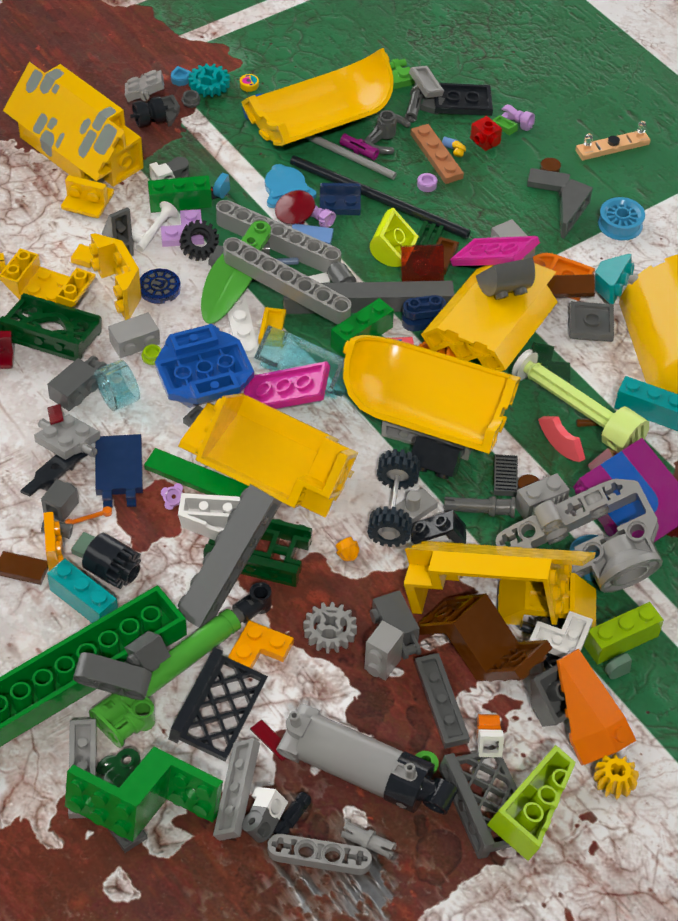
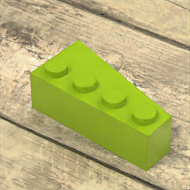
(530, 808)

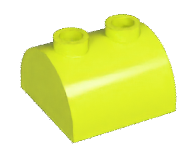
(389, 238)

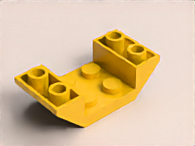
(112, 258)
(26, 276)
(529, 598)

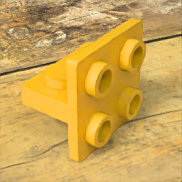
(86, 196)

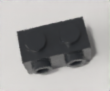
(437, 456)

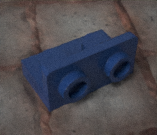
(341, 198)

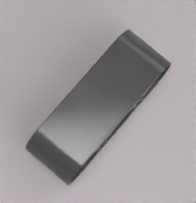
(112, 676)

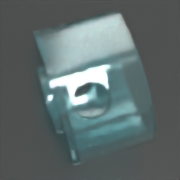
(117, 385)

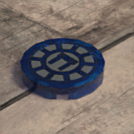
(159, 286)

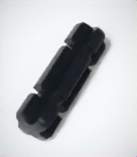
(292, 813)

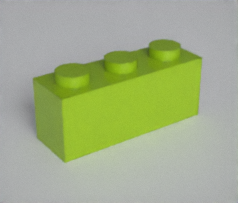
(623, 633)

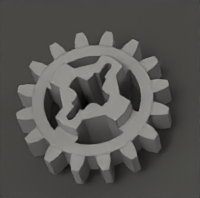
(330, 627)

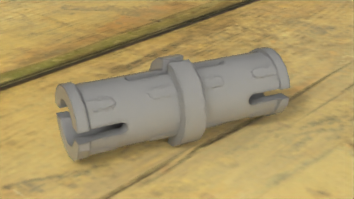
(368, 840)

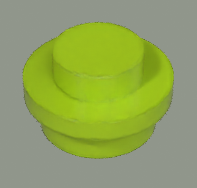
(150, 354)

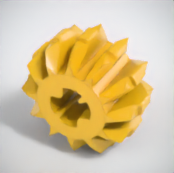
(616, 776)

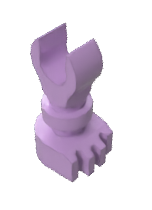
(525, 118)
(325, 217)

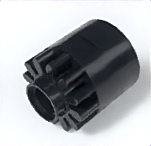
(111, 560)

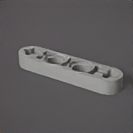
(318, 858)

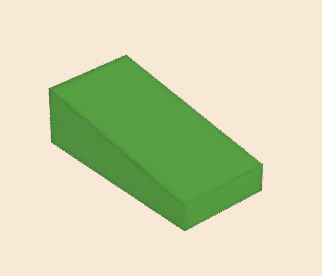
(507, 125)

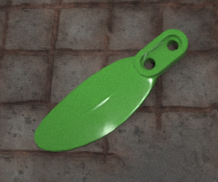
(226, 284)

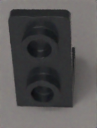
(439, 525)

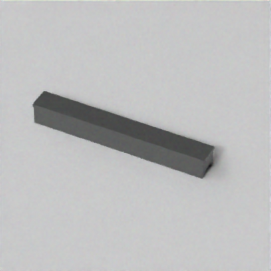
(391, 293)

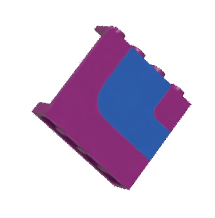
(658, 484)

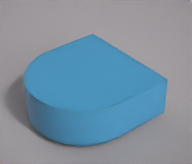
(180, 76)
(221, 186)

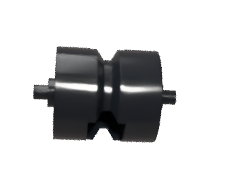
(152, 110)

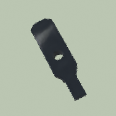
(50, 472)

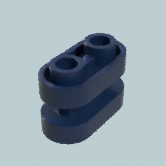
(421, 311)

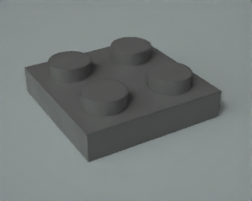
(592, 321)

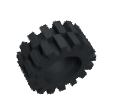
(202, 229)

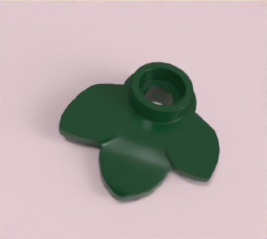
(114, 769)

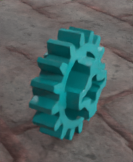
(209, 80)

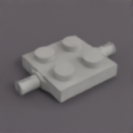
(144, 86)
(67, 437)

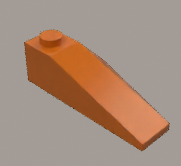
(594, 717)

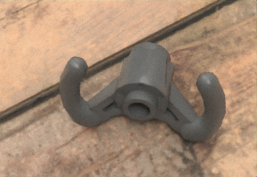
(386, 130)

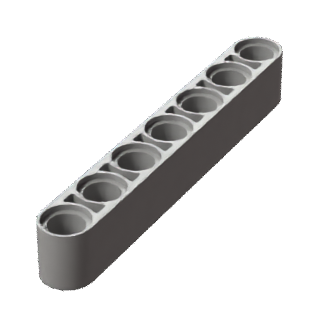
(282, 239)
(286, 280)

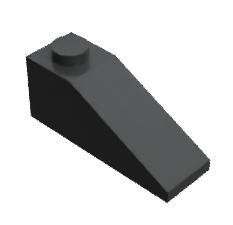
(574, 200)
(119, 227)

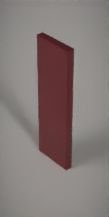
(55, 414)
(268, 737)

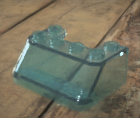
(286, 351)

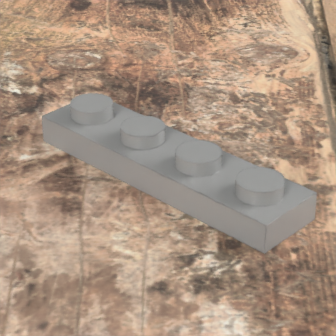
(82, 748)
(236, 789)

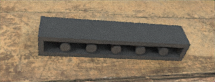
(228, 556)

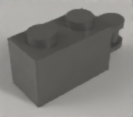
(74, 383)
(395, 611)

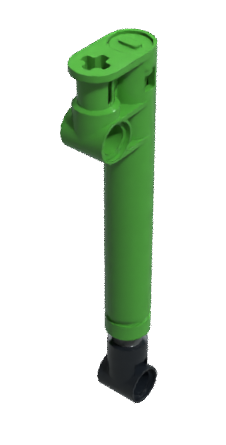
(119, 715)

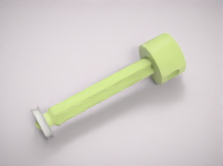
(620, 428)

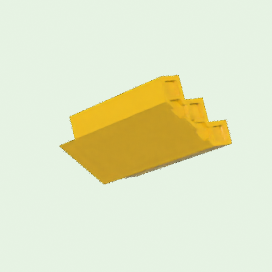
(489, 327)

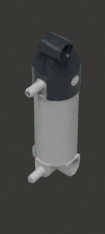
(364, 762)

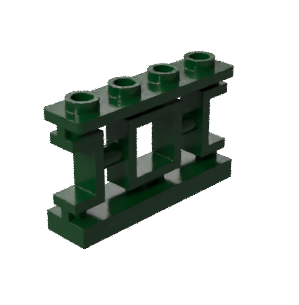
(262, 564)

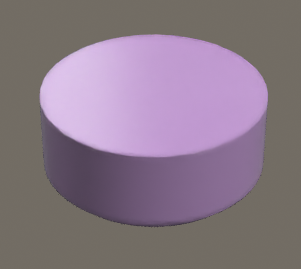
(427, 182)

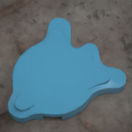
(284, 180)

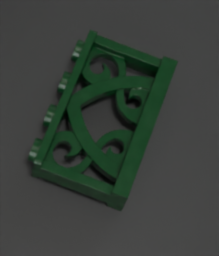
(56, 342)

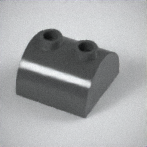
(507, 277)

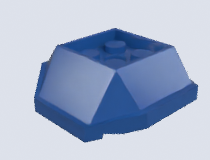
(202, 366)

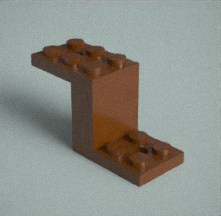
(484, 638)

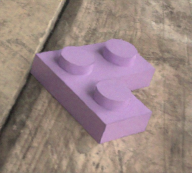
(171, 234)

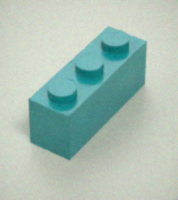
(649, 402)
(80, 591)

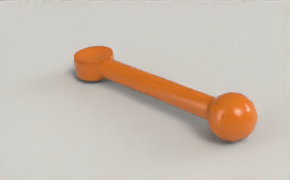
(107, 511)

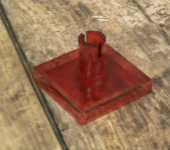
(422, 262)

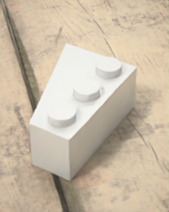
(206, 513)

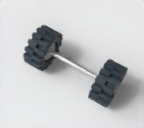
(390, 525)

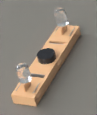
(613, 143)

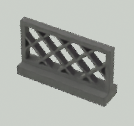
(466, 800)

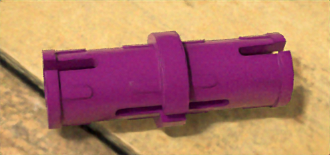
(370, 151)

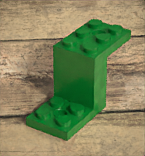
(143, 793)

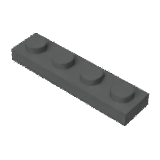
(441, 701)

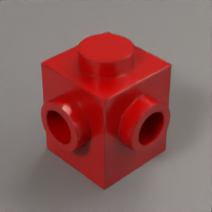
(486, 133)

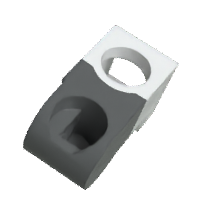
(174, 169)
(264, 813)

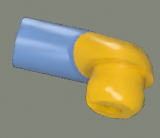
(454, 144)

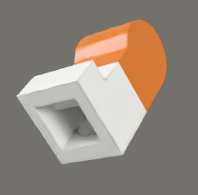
(489, 732)

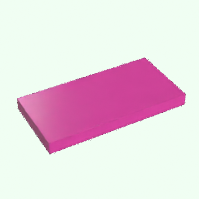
(494, 250)
(290, 385)

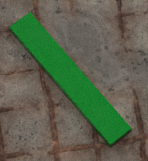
(192, 475)

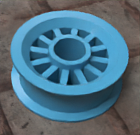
(621, 218)

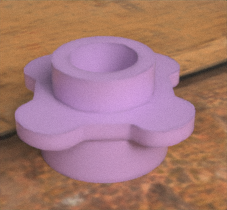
(167, 494)

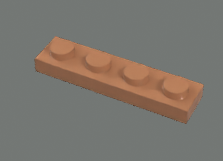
(437, 153)

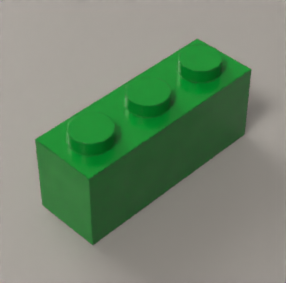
(180, 192)
(371, 320)

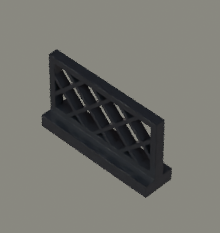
(201, 691)

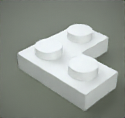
(567, 639)

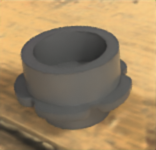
(191, 98)

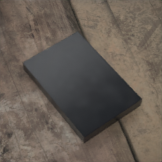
(465, 99)

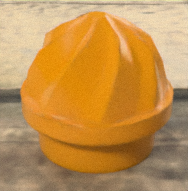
(347, 549)

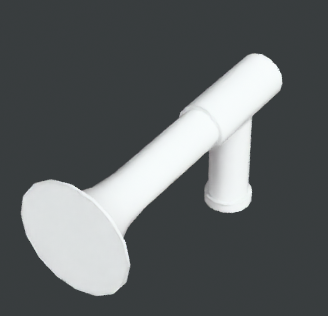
(167, 211)

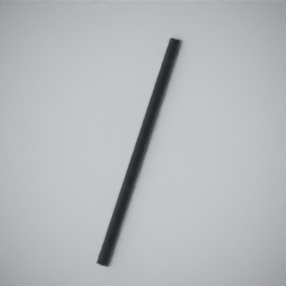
(382, 197)

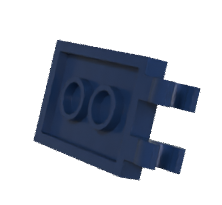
(119, 468)

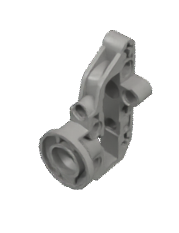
(622, 557)

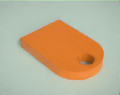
(562, 266)

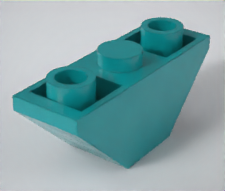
(612, 276)

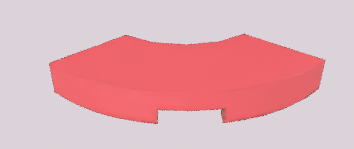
(560, 439)

